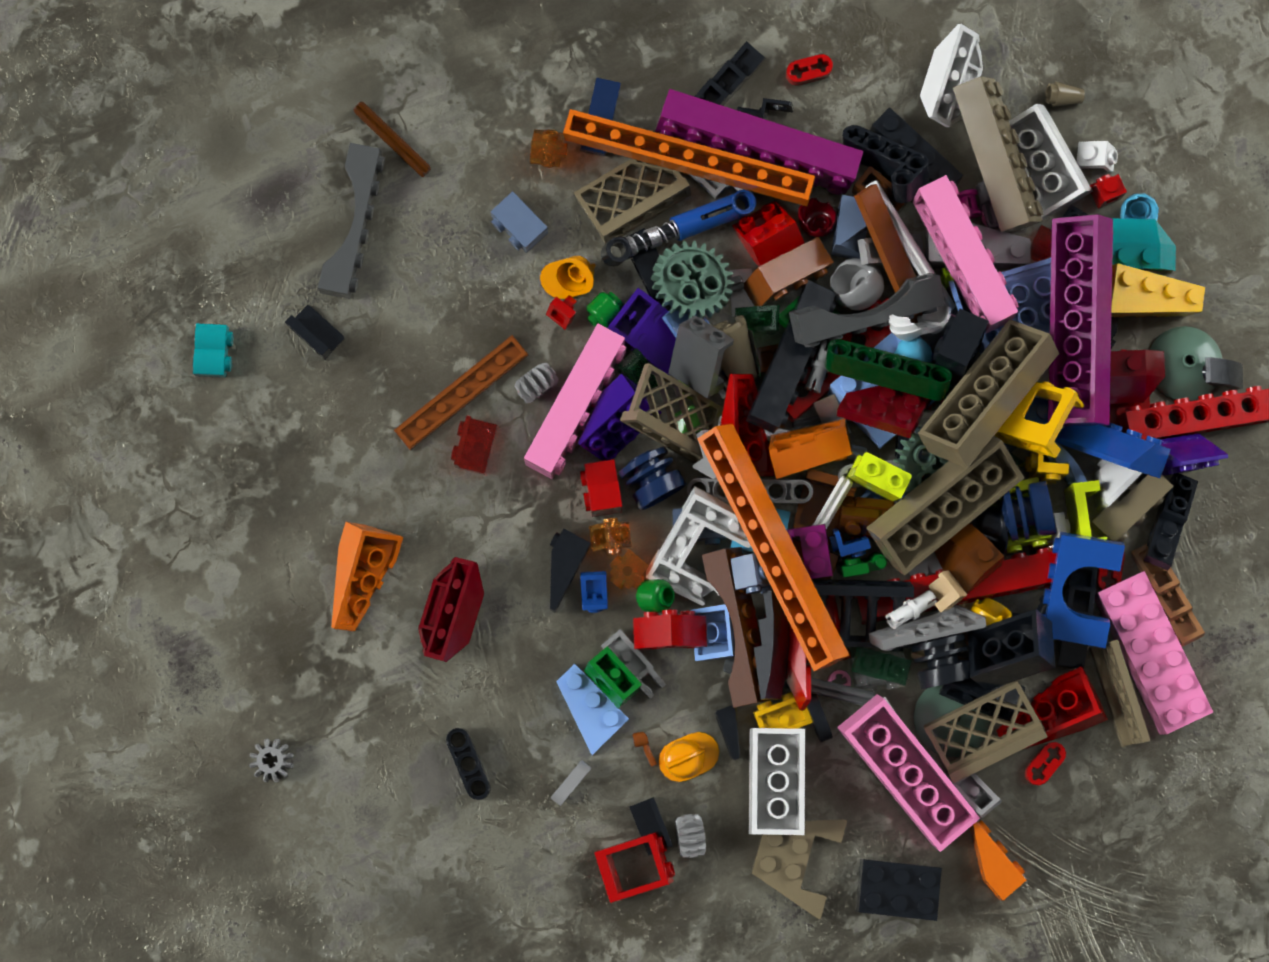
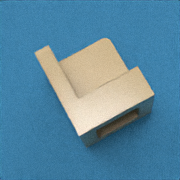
(947, 591)

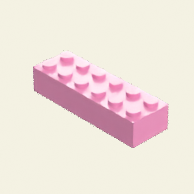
(964, 253)
(575, 401)
(1153, 653)
(908, 772)

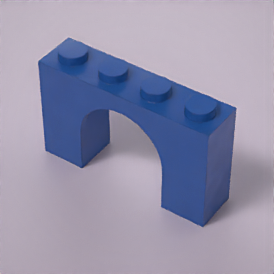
(1074, 553)

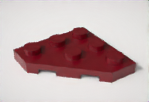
(884, 409)

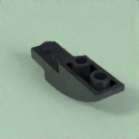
(1170, 521)
(1081, 600)

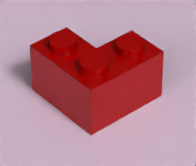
(603, 488)
(670, 630)

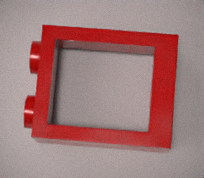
(609, 871)

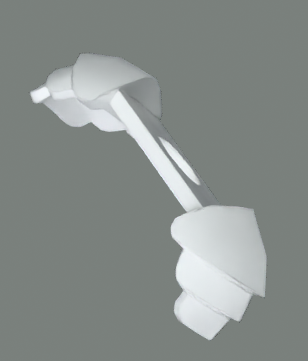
(927, 323)

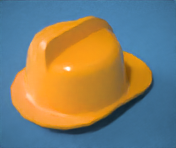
(568, 277)
(688, 756)

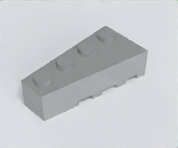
(1007, 249)

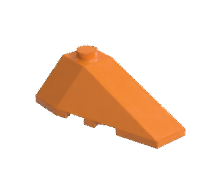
(361, 564)

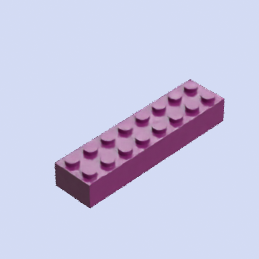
(759, 139)
(1082, 315)

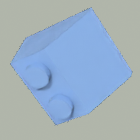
(719, 634)

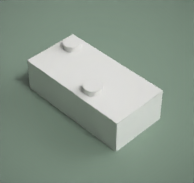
(777, 781)

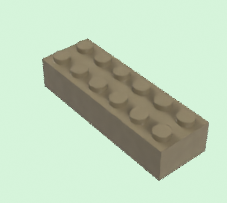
(998, 154)
(988, 393)
(943, 506)

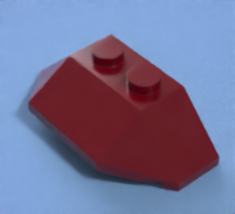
(1135, 375)
(451, 610)

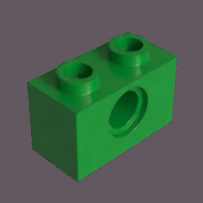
(612, 677)

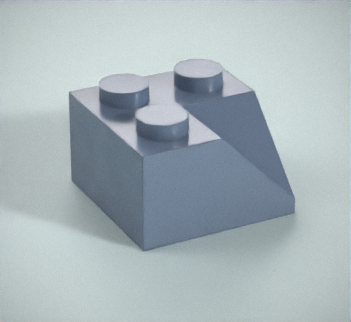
(848, 229)

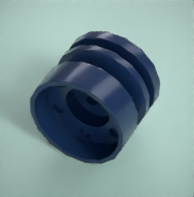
(652, 478)
(1029, 511)

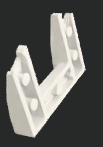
(668, 563)

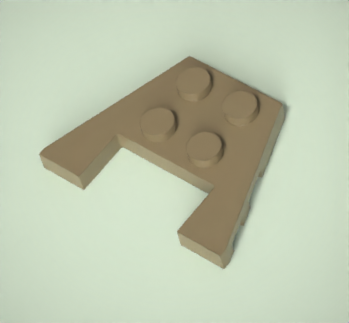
(784, 858)

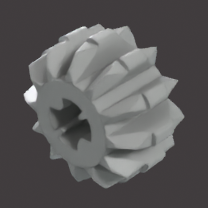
(536, 382)
(275, 751)
(690, 835)

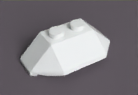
(952, 63)

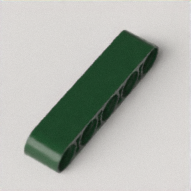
(888, 369)

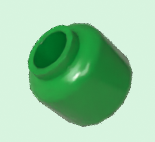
(604, 309)
(655, 595)

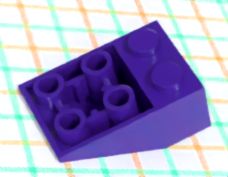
(644, 329)
(605, 432)
(1191, 454)

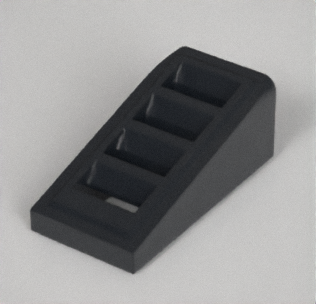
(728, 725)

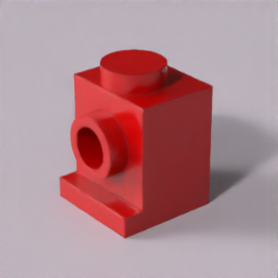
(1107, 190)

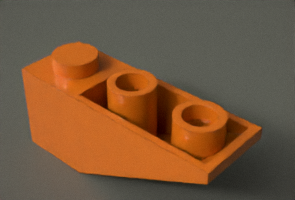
(995, 867)

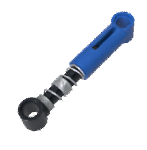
(681, 226)

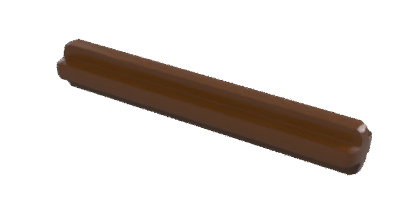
(392, 139)

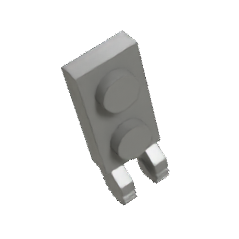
(633, 660)

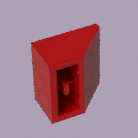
(768, 233)

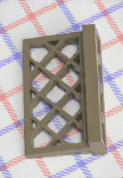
(638, 213)
(661, 431)
(1120, 694)
(995, 750)

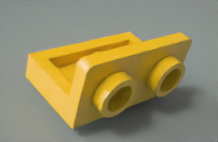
(1045, 471)
(782, 714)

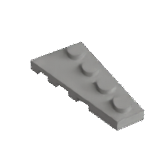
(928, 627)

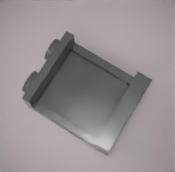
(699, 356)

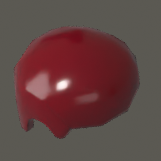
(817, 218)

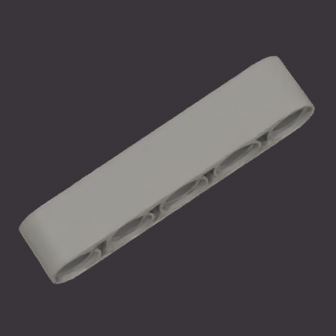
(787, 484)

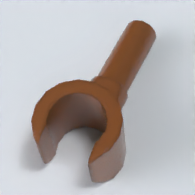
(641, 739)

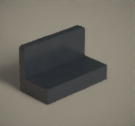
(315, 331)
(649, 821)

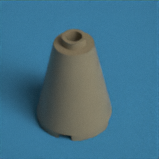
(739, 356)

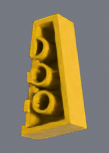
(1151, 294)

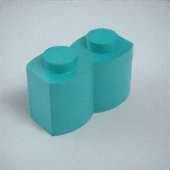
(211, 350)

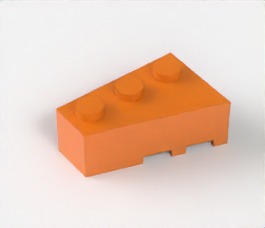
(809, 447)

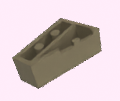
(1130, 507)

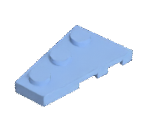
(591, 708)

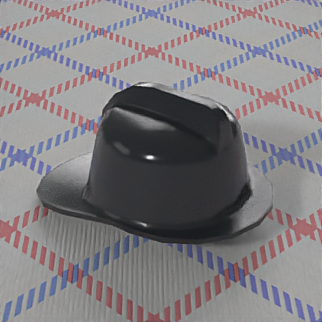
(992, 526)

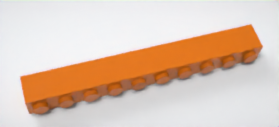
(688, 157)
(773, 547)

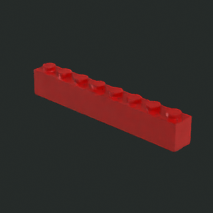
(1014, 576)

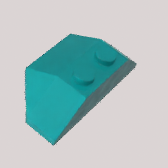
(1142, 245)

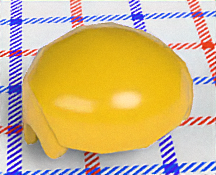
(991, 610)

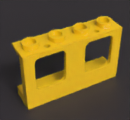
(1037, 436)

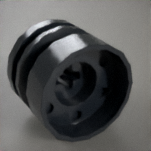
(941, 661)

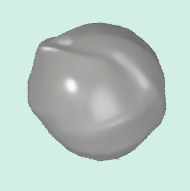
(856, 284)

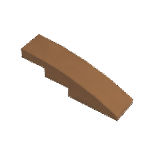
(1171, 598)

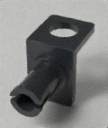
(768, 104)

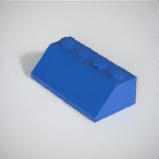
(1117, 447)

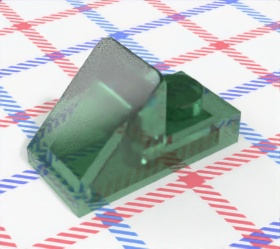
(761, 318)
(633, 366)

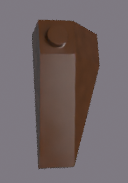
(969, 557)

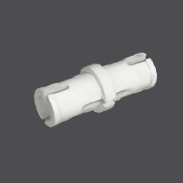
(911, 609)

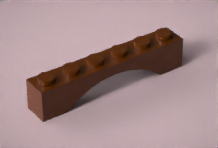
(743, 678)

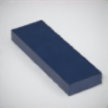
(603, 105)

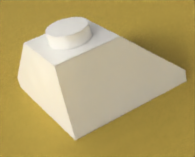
(1113, 482)

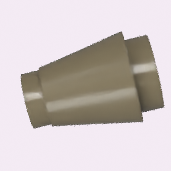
(1063, 94)

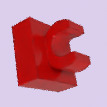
(562, 311)

